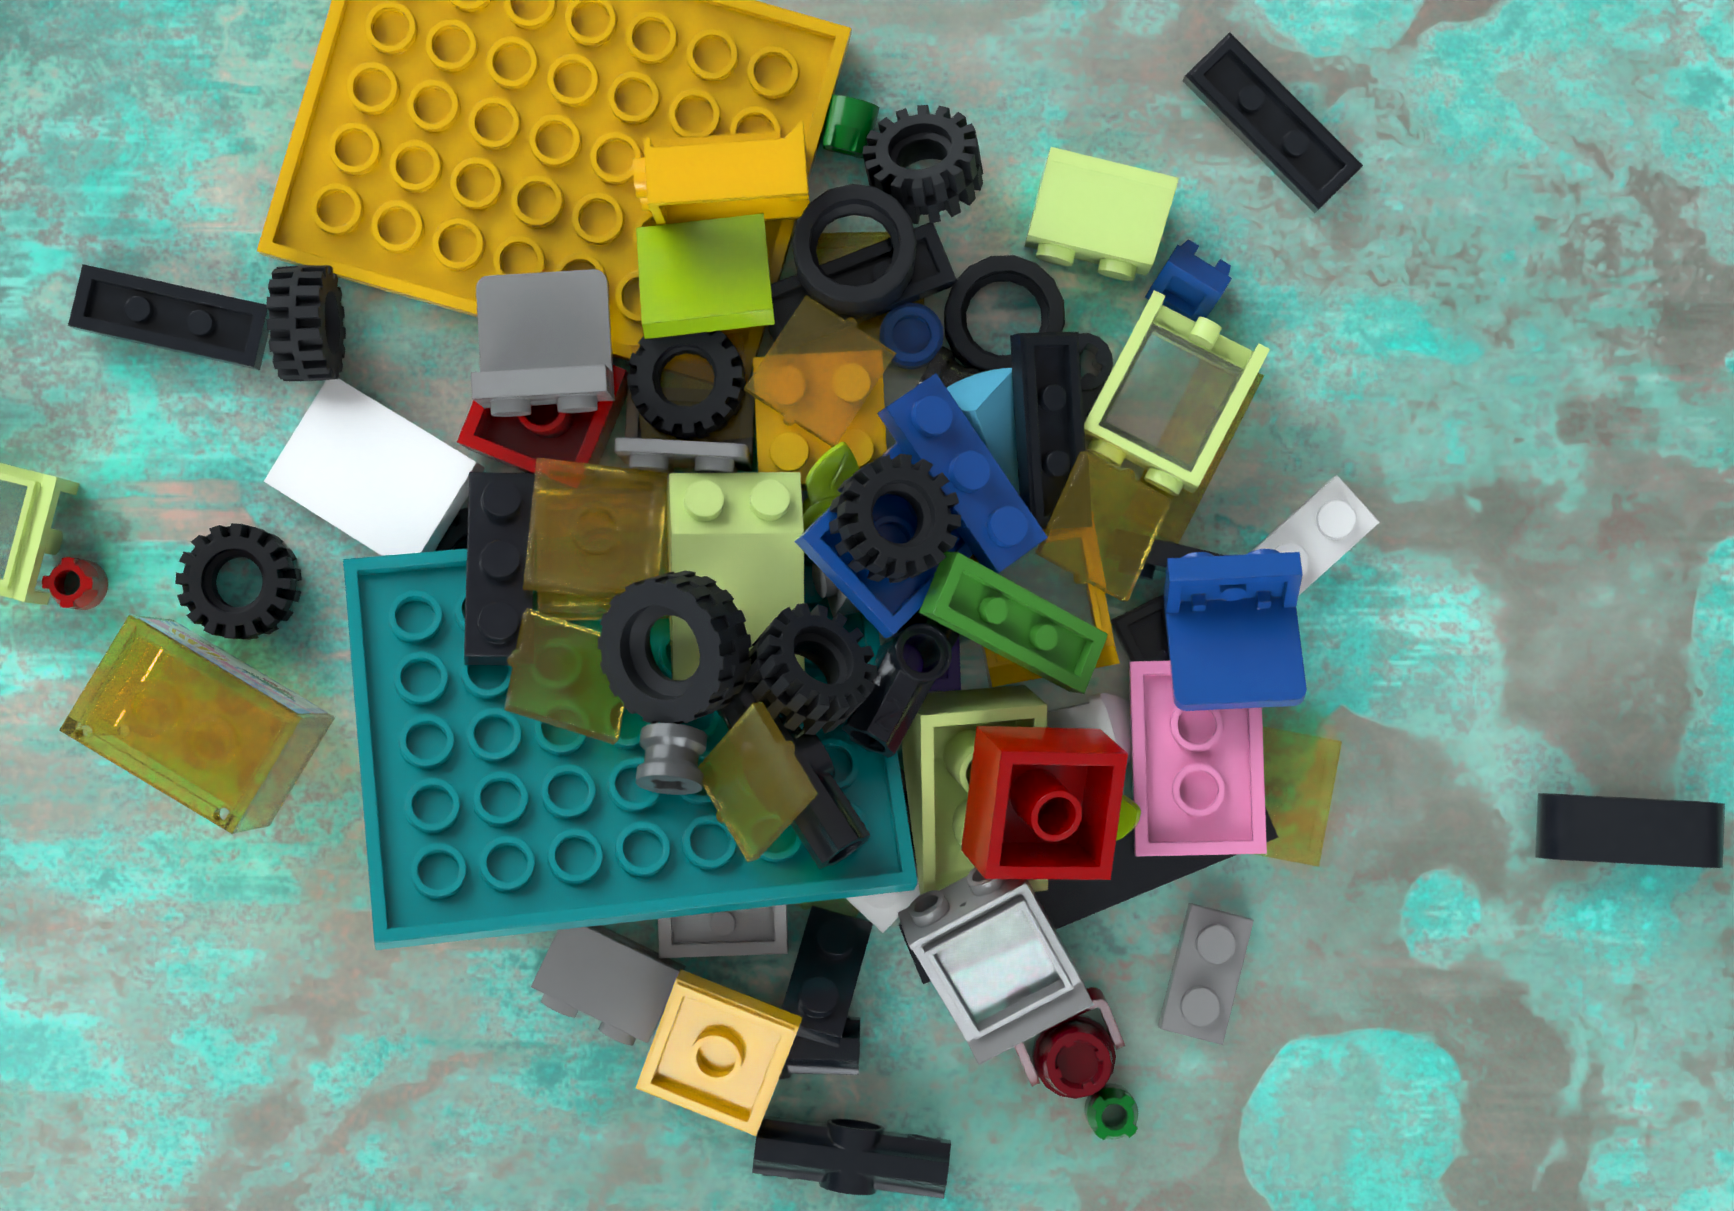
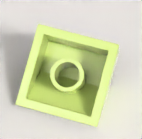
(1099, 214)

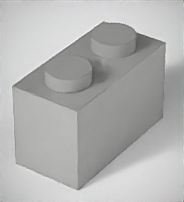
(608, 980)

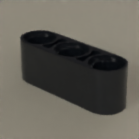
(1630, 830)

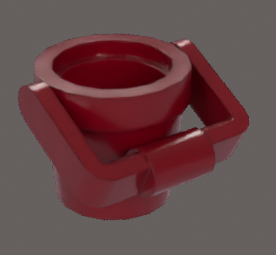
(1076, 1053)

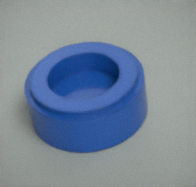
(912, 334)

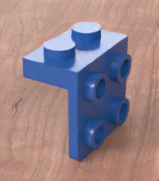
(1234, 630)

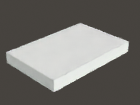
(372, 472)

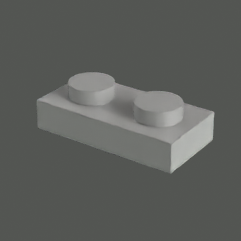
(1205, 973)

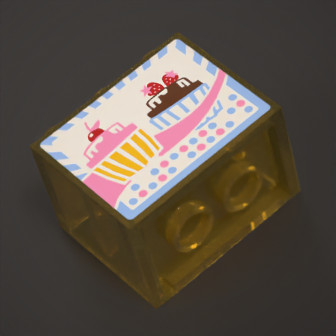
(197, 723)

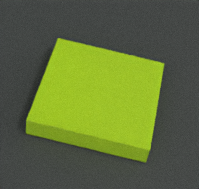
(704, 276)

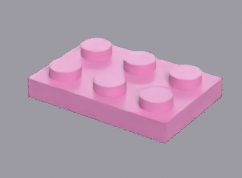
(1194, 772)

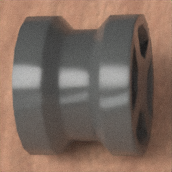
(671, 758)

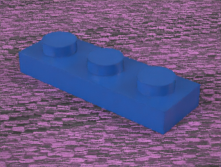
(992, 513)

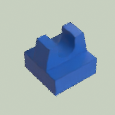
(1191, 283)

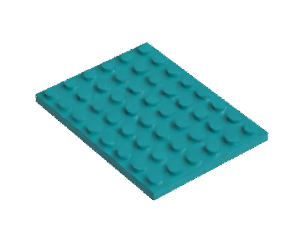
(534, 828)

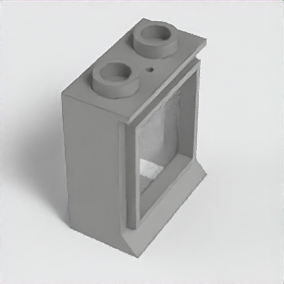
(994, 961)

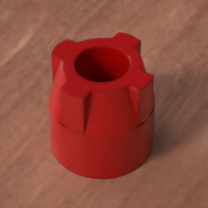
(92, 584)

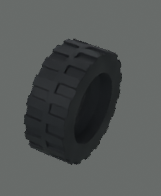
(629, 656)

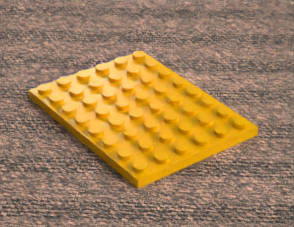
(509, 134)

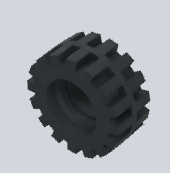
(306, 323)
(696, 419)

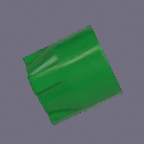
(848, 125)
(1107, 1096)

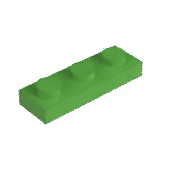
(1013, 622)

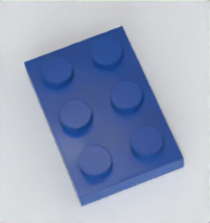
(881, 602)

